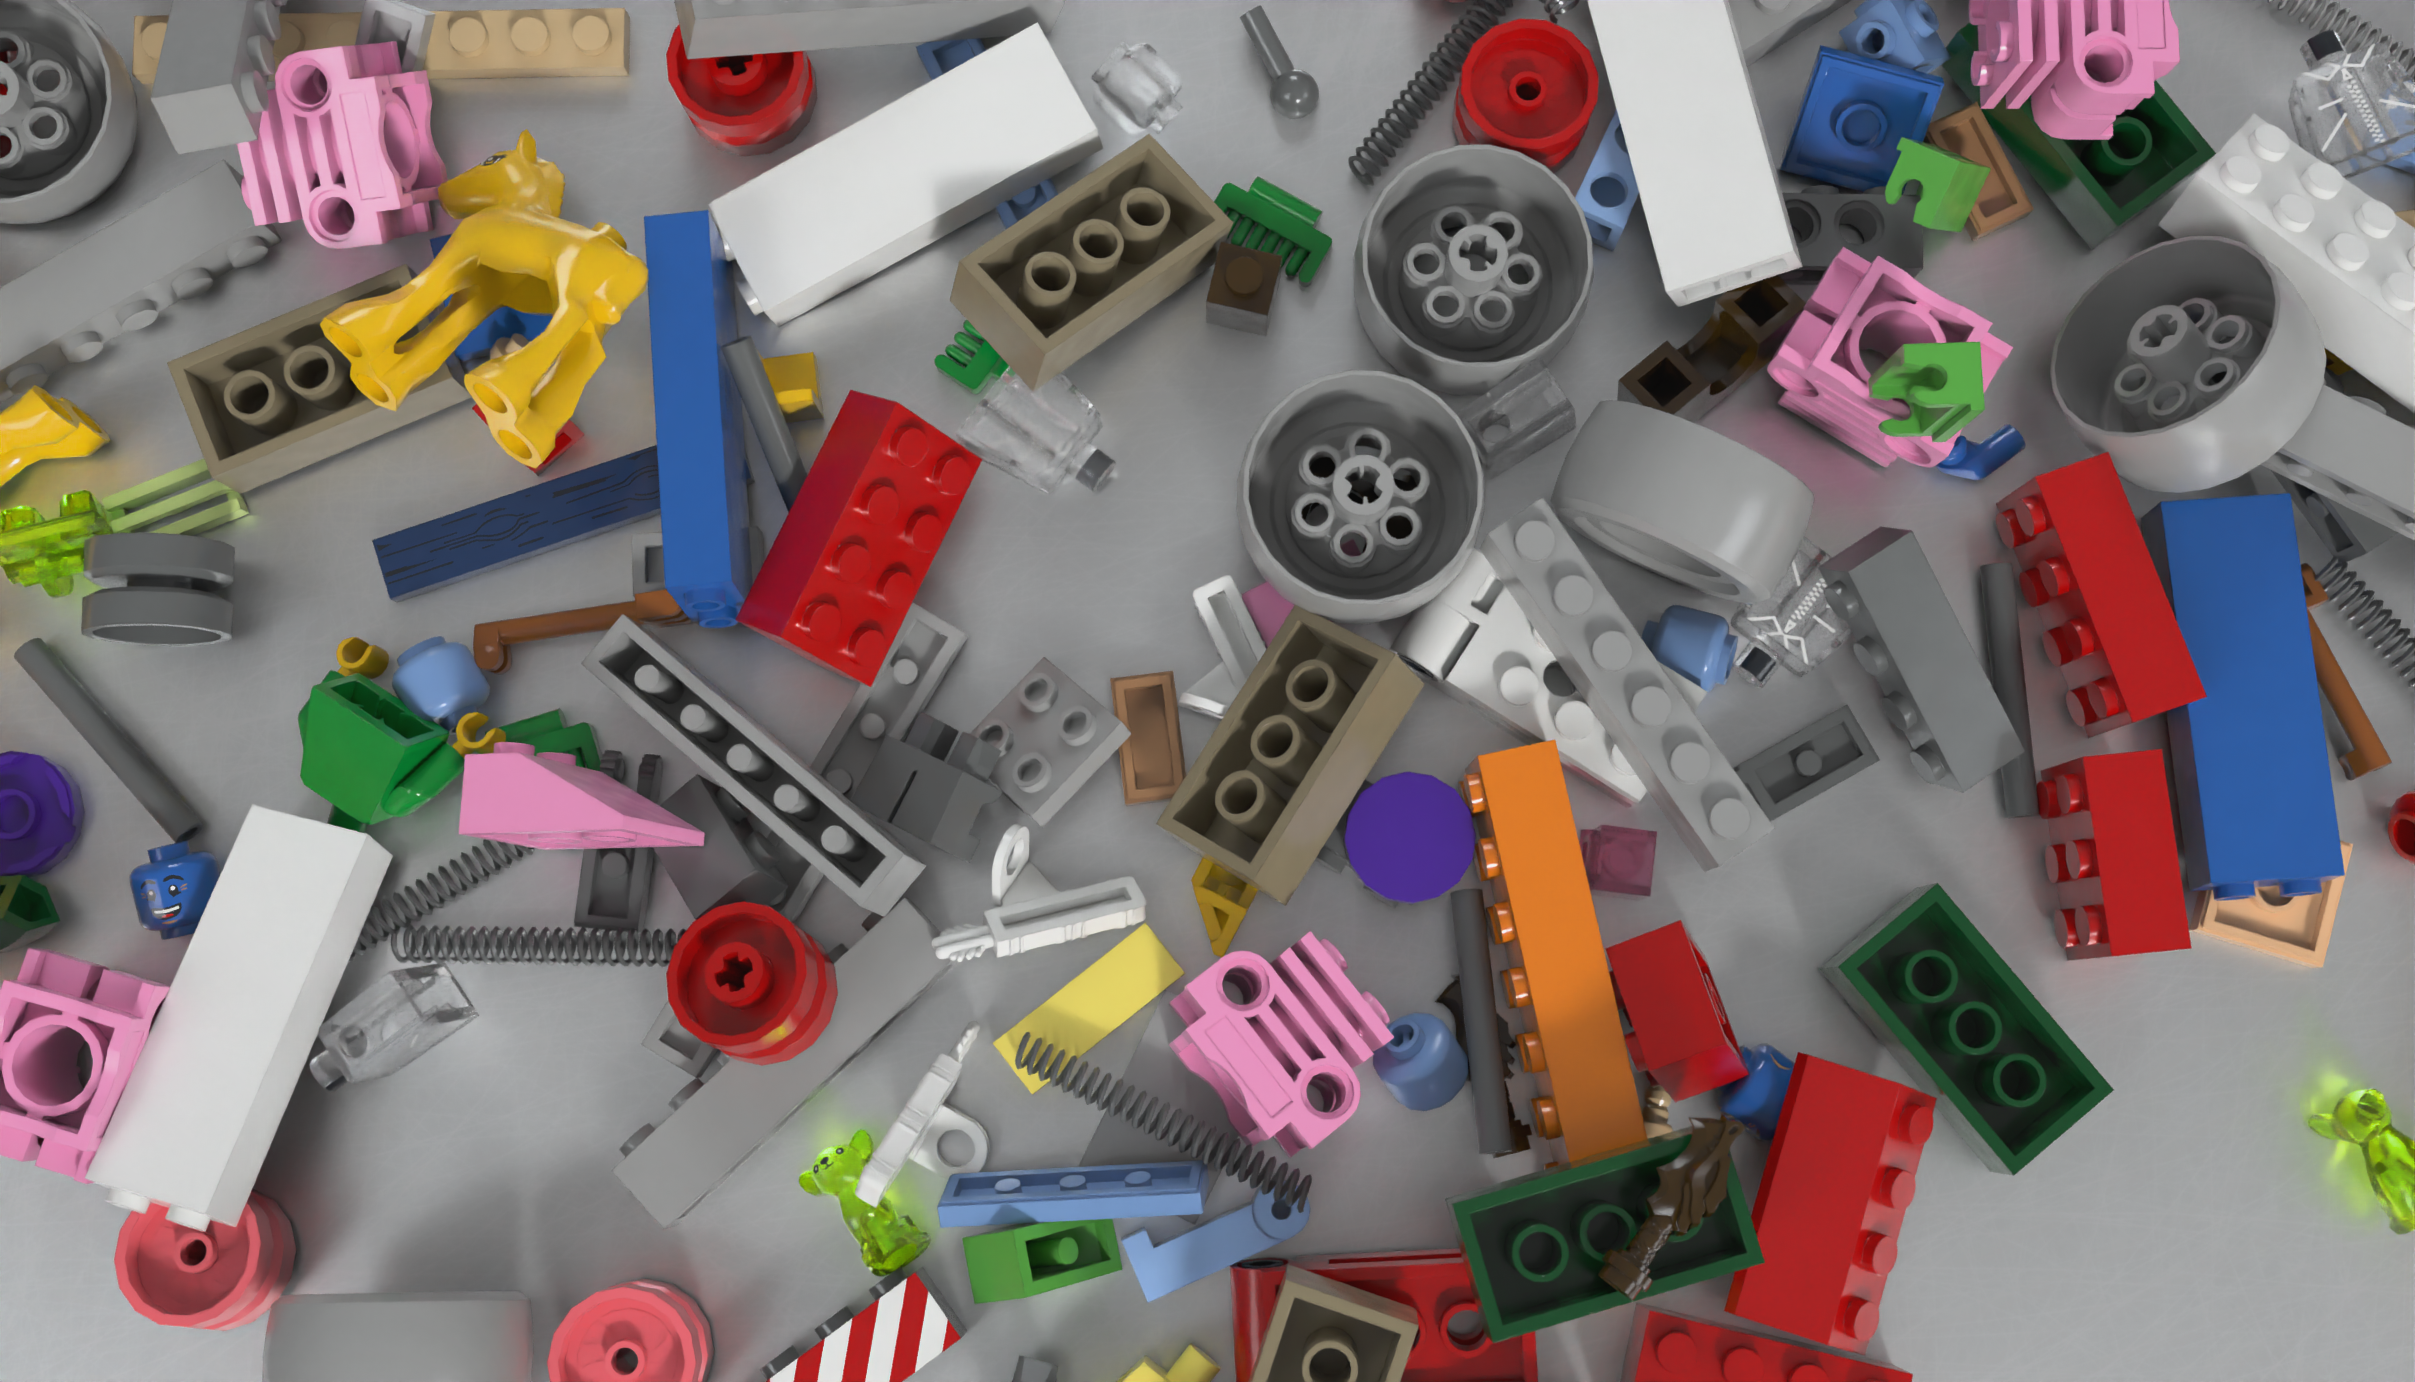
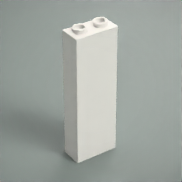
(1695, 144)
(904, 176)
(239, 1019)

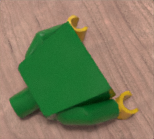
(371, 749)

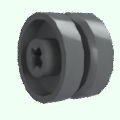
(157, 589)

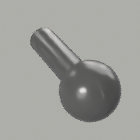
(1293, 90)

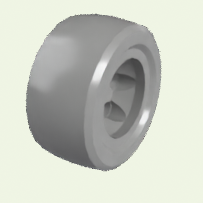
(91, 109)
(1494, 197)
(2156, 334)
(1414, 435)
(1683, 501)
(400, 1337)

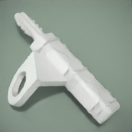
(1236, 642)
(1034, 912)
(921, 1126)

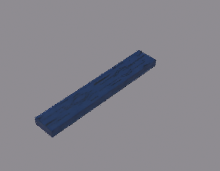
(522, 525)

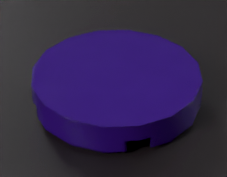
(37, 814)
(1409, 837)

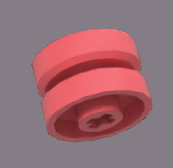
(208, 1276)
(641, 1315)

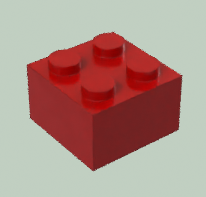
(1675, 1012)

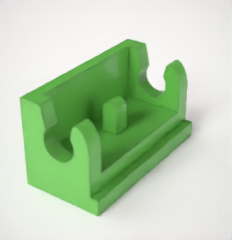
(1946, 184)
(1937, 383)

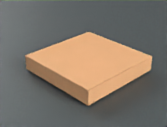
(2272, 924)

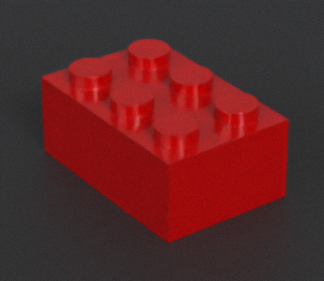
(2113, 856)

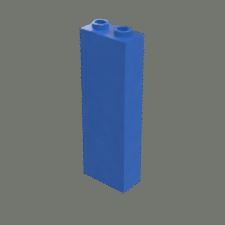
(697, 418)
(2255, 748)

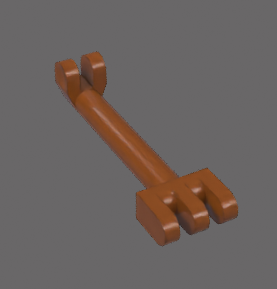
(494, 638)
(2368, 749)

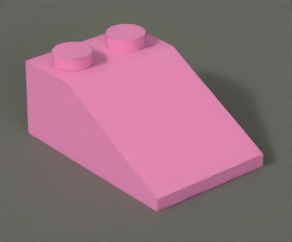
(559, 805)

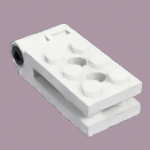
(1493, 661)

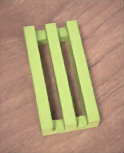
(166, 484)

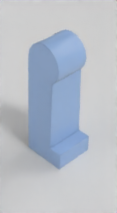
(1608, 188)
(1213, 1243)

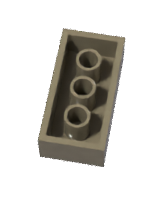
(1089, 261)
(287, 395)
(1291, 753)
(1333, 1333)

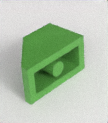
(1039, 1257)

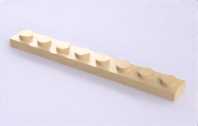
(459, 44)

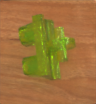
(51, 549)

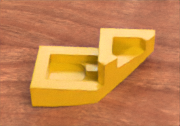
(1222, 903)

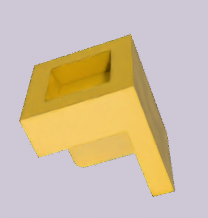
(796, 385)

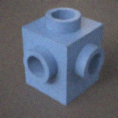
(1897, 34)

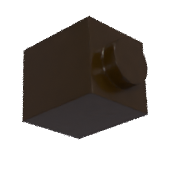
(1243, 289)

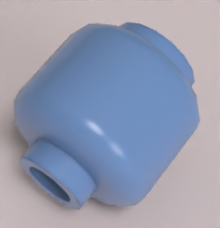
(1693, 645)
(440, 682)
(1422, 1062)

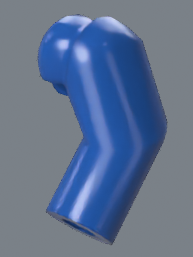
(1979, 460)

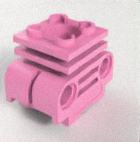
(2073, 59)
(345, 148)
(1878, 310)
(42, 1029)
(1294, 1030)

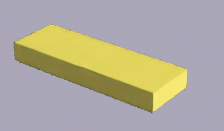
(1094, 1003)

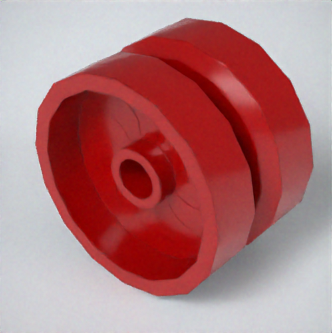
(1527, 91)
(744, 100)
(751, 983)

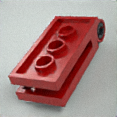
(1422, 1279)

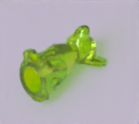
(2388, 1153)
(882, 1233)

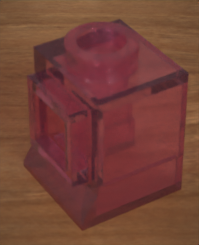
(1618, 861)

